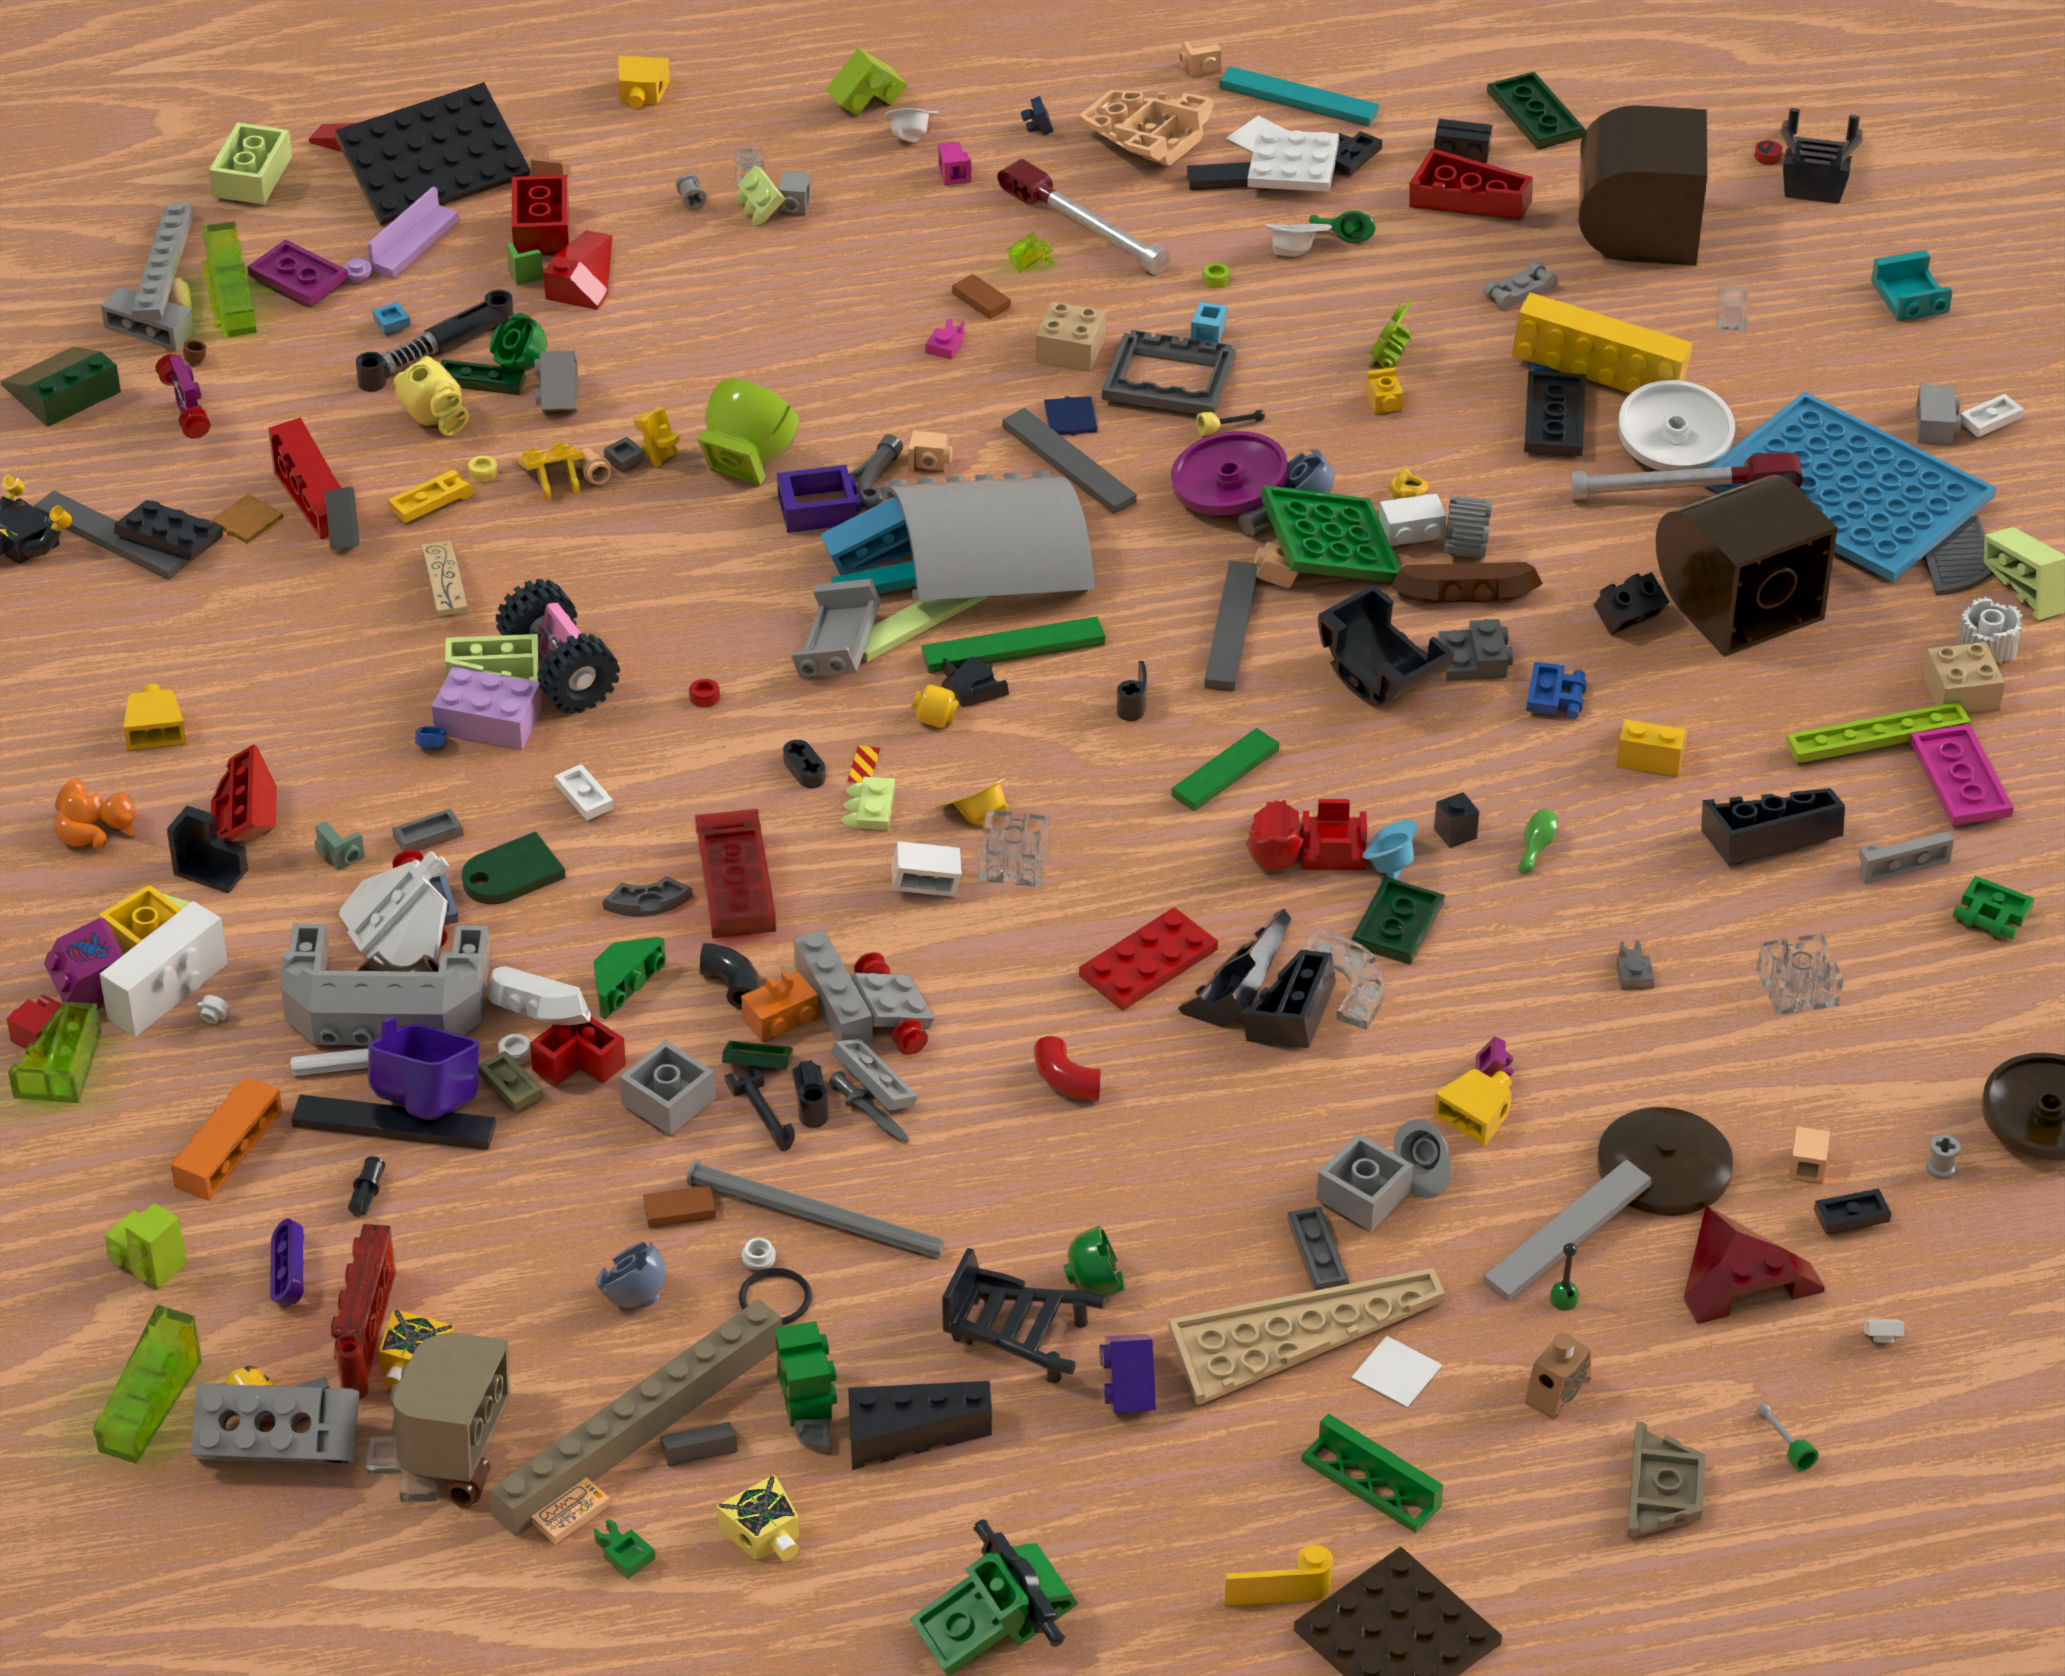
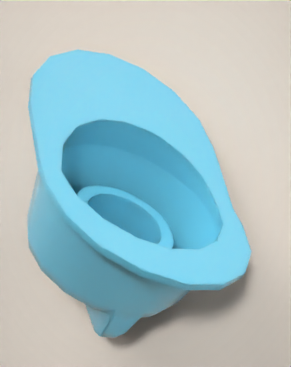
(1392, 848)

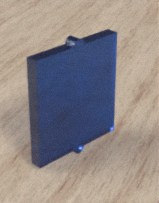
(1071, 415)

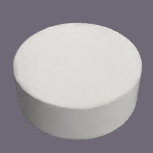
(517, 1047)

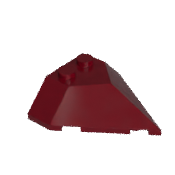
(1738, 1262)

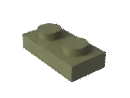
(510, 1081)

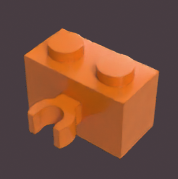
(780, 1006)

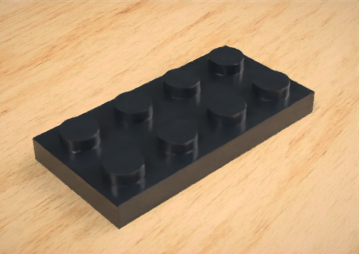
(1555, 413)

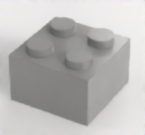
(667, 1087)
(1364, 1182)

